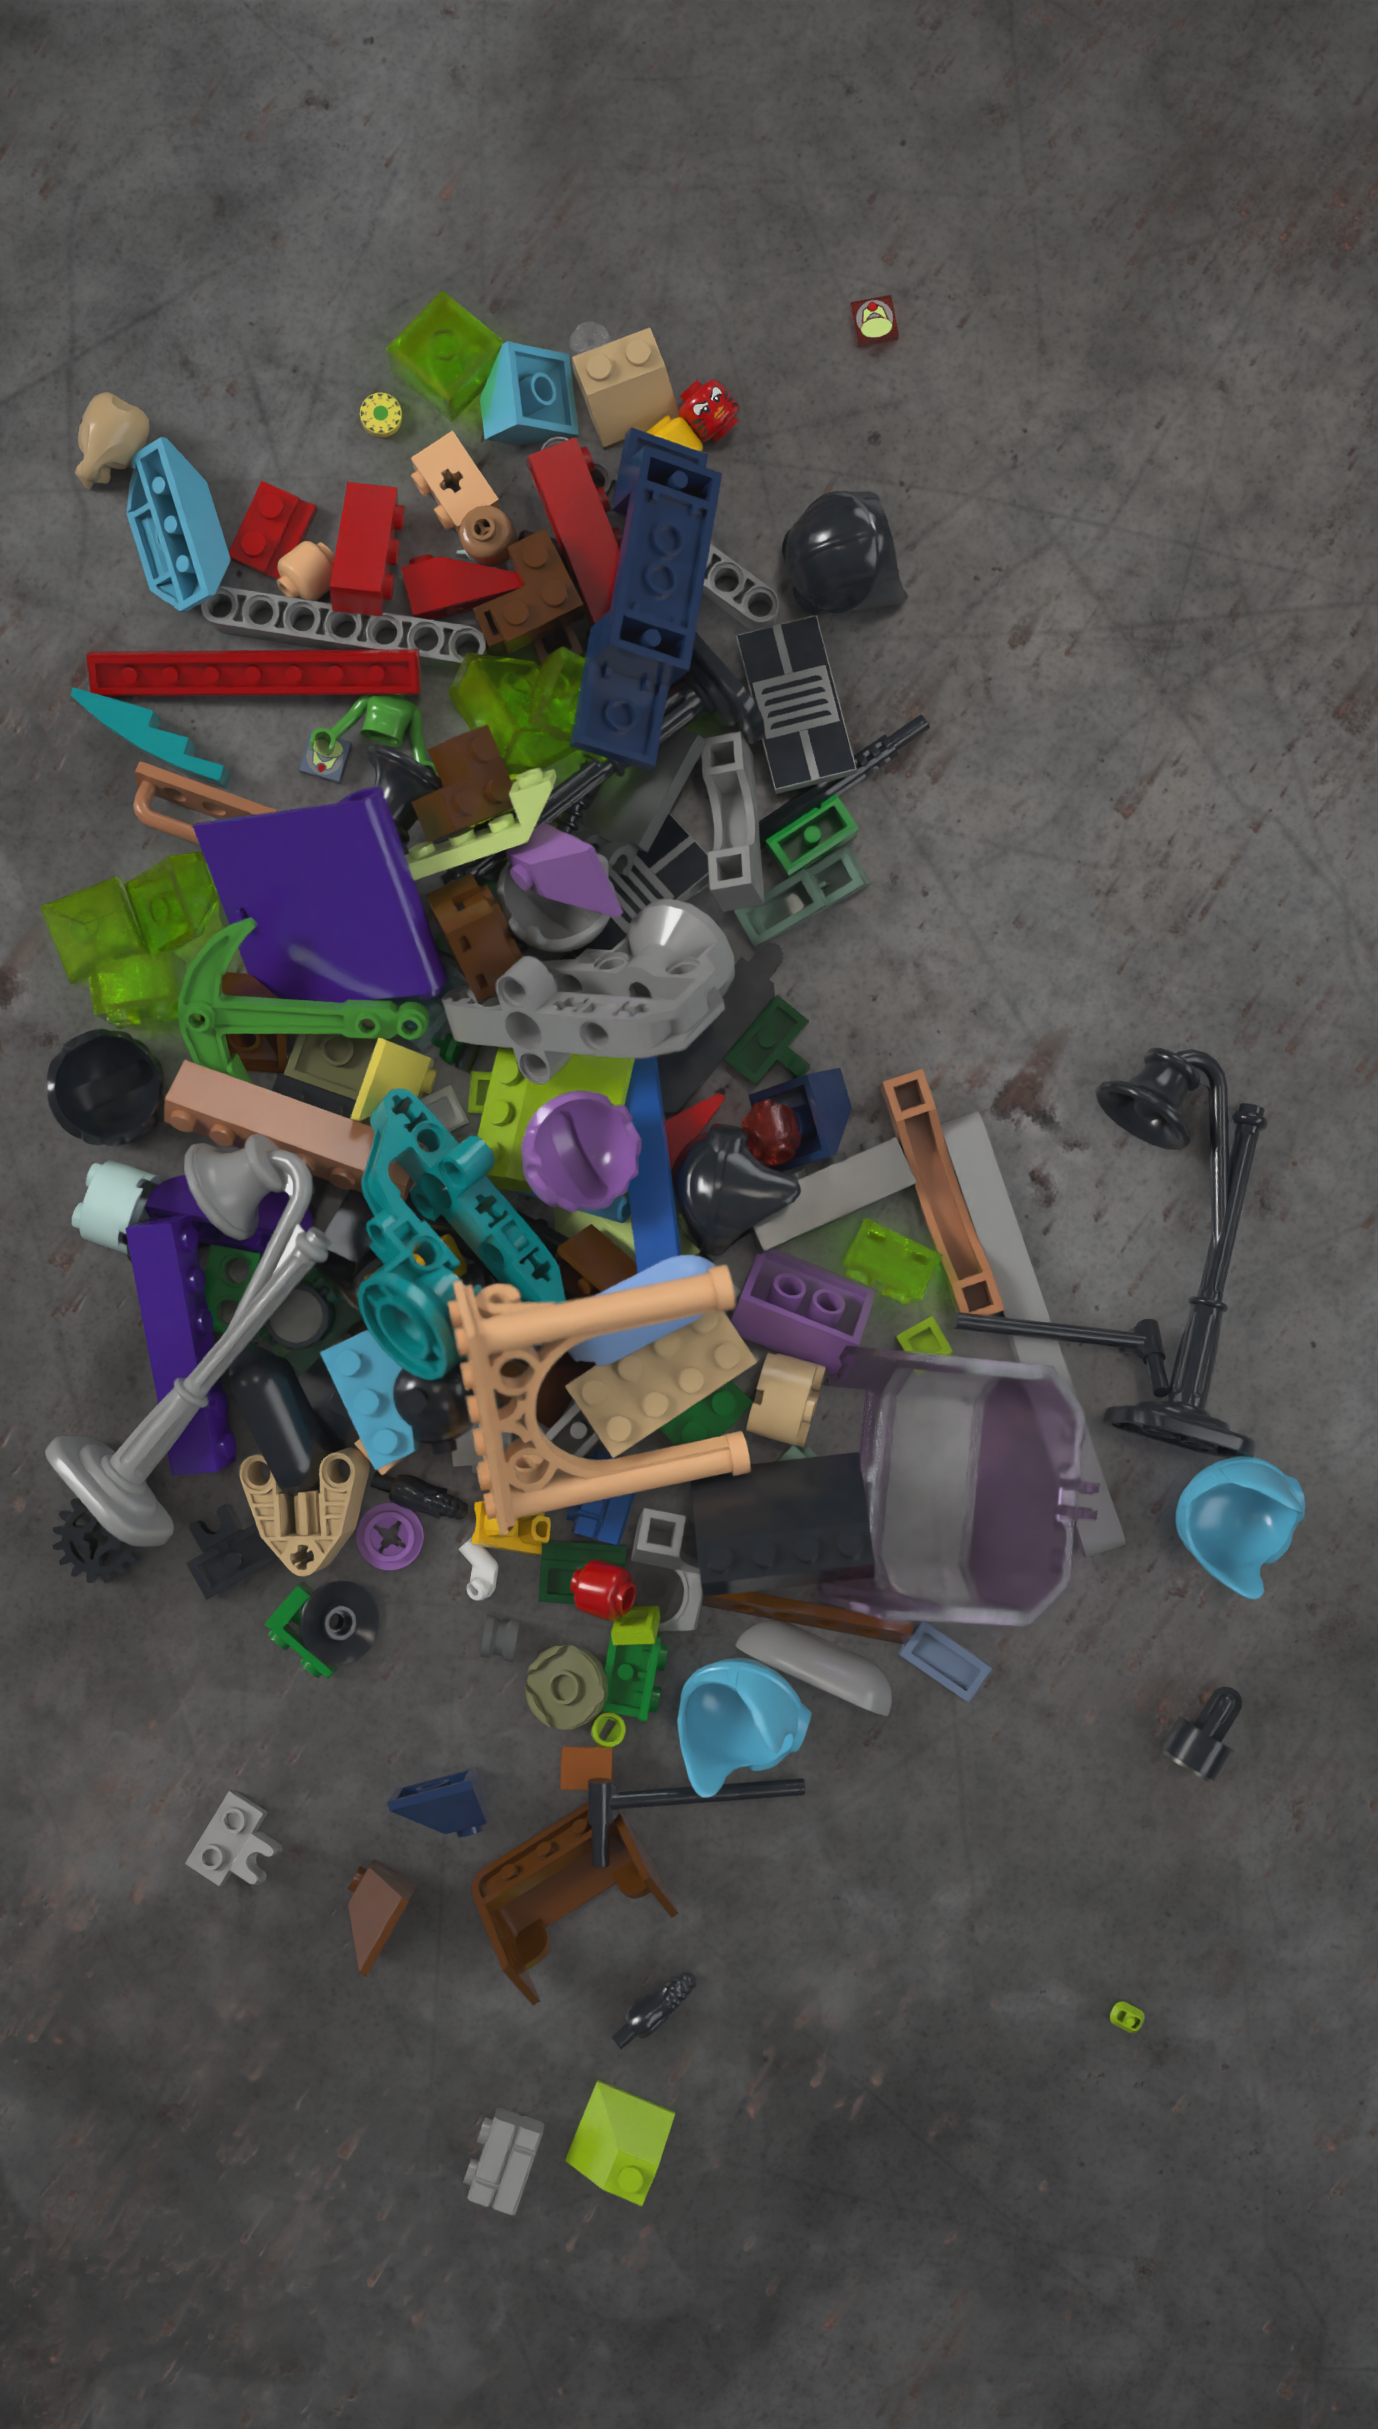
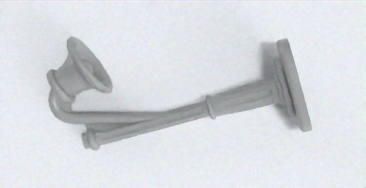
(229, 1195)

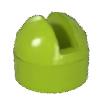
(614, 1735)

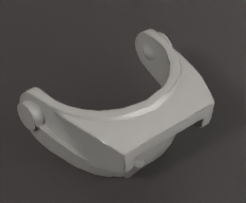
(688, 1614)

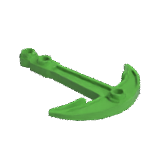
(260, 1015)

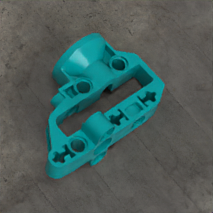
(409, 1301)

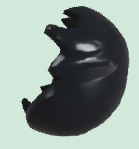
(105, 1088)

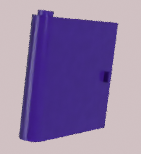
(327, 901)

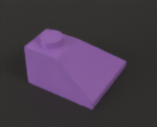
(563, 870)

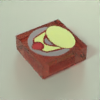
(874, 320)

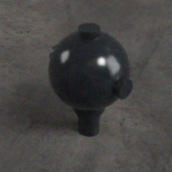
(434, 1408)

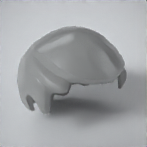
(547, 922)

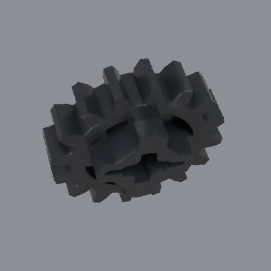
(94, 1556)

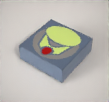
(330, 767)

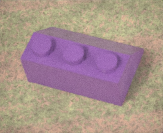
(801, 1309)

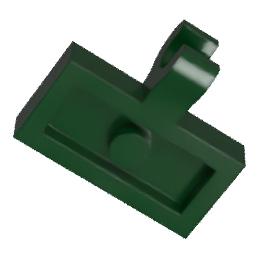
(769, 1042)

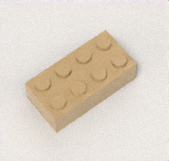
(660, 1380)

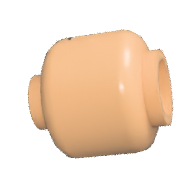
(306, 571)

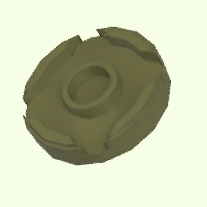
(566, 1687)

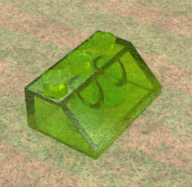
(498, 695)

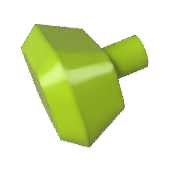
(1127, 2017)

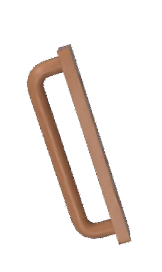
(188, 793)

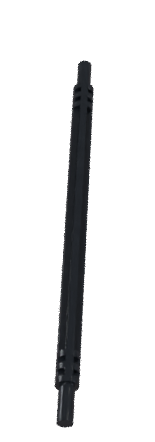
(866, 763)

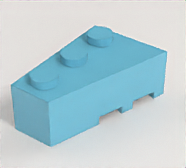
(366, 1385)

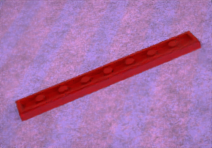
(254, 672)

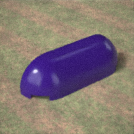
(176, 1199)

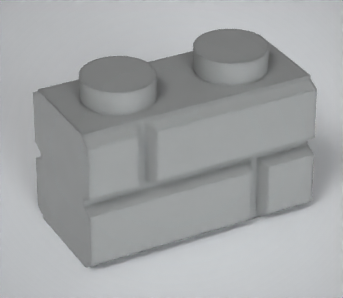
(505, 2160)

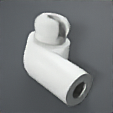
(483, 1572)

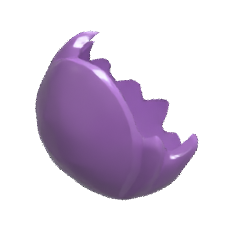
(580, 1151)

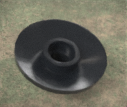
(355, 1627)

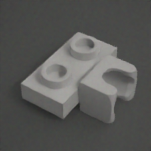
(233, 1842)

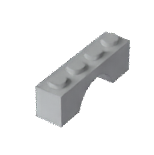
(736, 853)
(668, 1542)

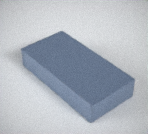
(945, 1660)

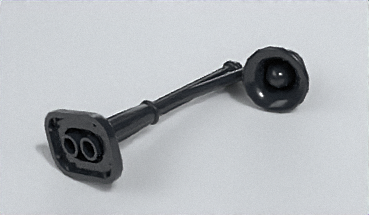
(704, 689)
(1151, 1111)

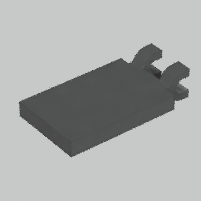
(634, 806)

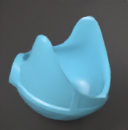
(1239, 1519)
(737, 1718)

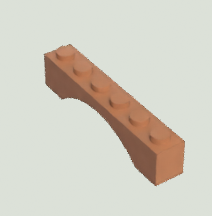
(939, 1194)

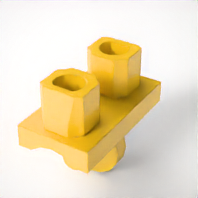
(523, 1538)

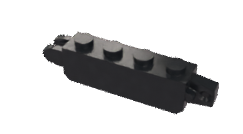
(748, 996)

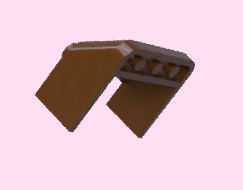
(552, 1878)

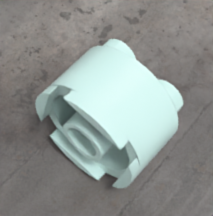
(113, 1202)

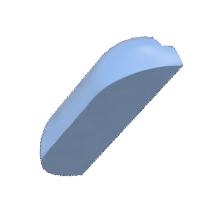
(616, 1345)

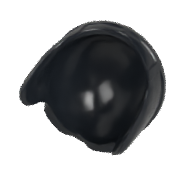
(843, 555)
(725, 1189)

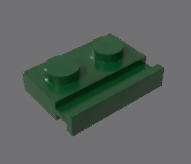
(563, 1558)

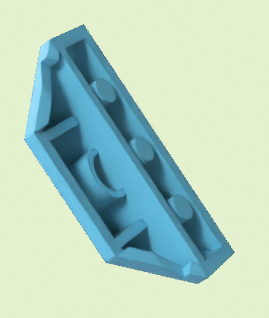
(175, 527)

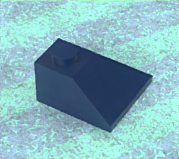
(820, 1111)
(444, 1803)

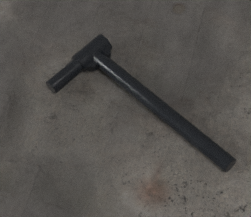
(1143, 1338)
(606, 1801)

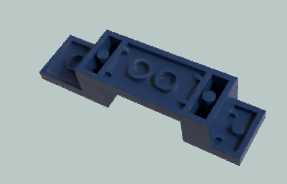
(655, 599)

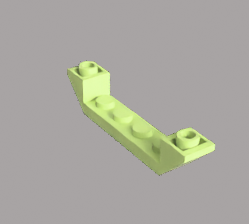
(504, 832)

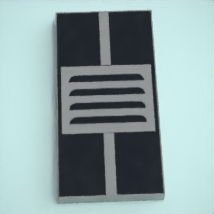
(798, 703)
(670, 870)

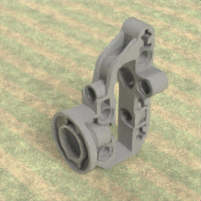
(621, 1002)

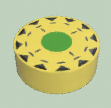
(380, 415)

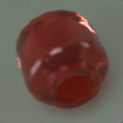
(772, 1132)

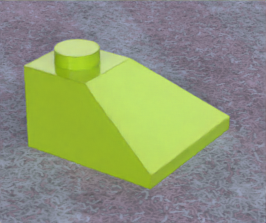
(620, 2141)

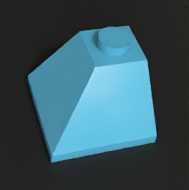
(529, 396)

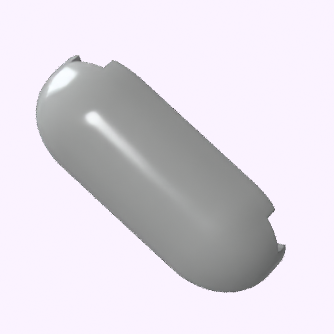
(819, 1663)

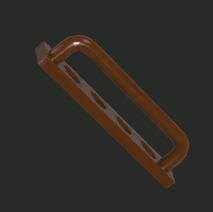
(813, 1615)

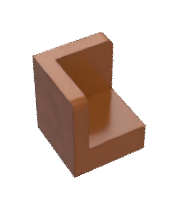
(583, 1764)

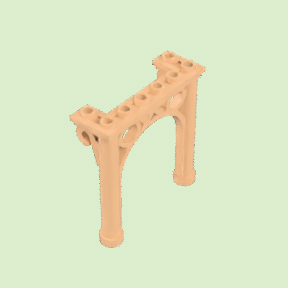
(533, 1471)

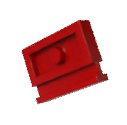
(271, 529)

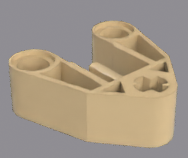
(312, 1518)

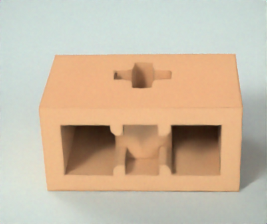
(446, 462)

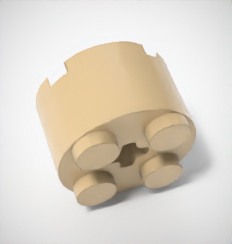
(785, 1399)

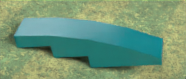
(140, 729)

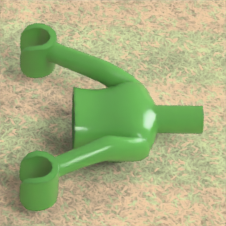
(384, 723)

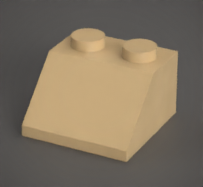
(625, 386)

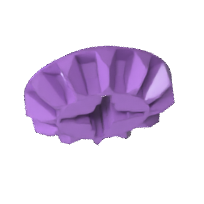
(370, 1540)

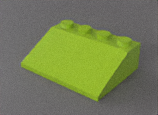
(515, 1099)

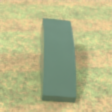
(804, 896)

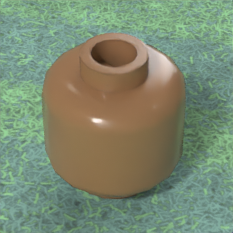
(486, 535)

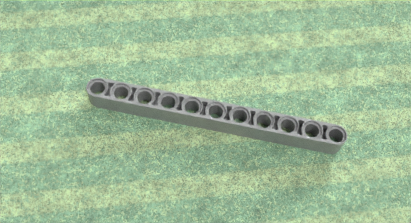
(1022, 1299)

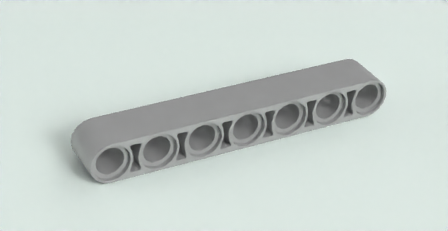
(718, 565)
(322, 633)

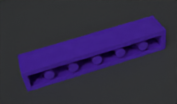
(180, 1334)

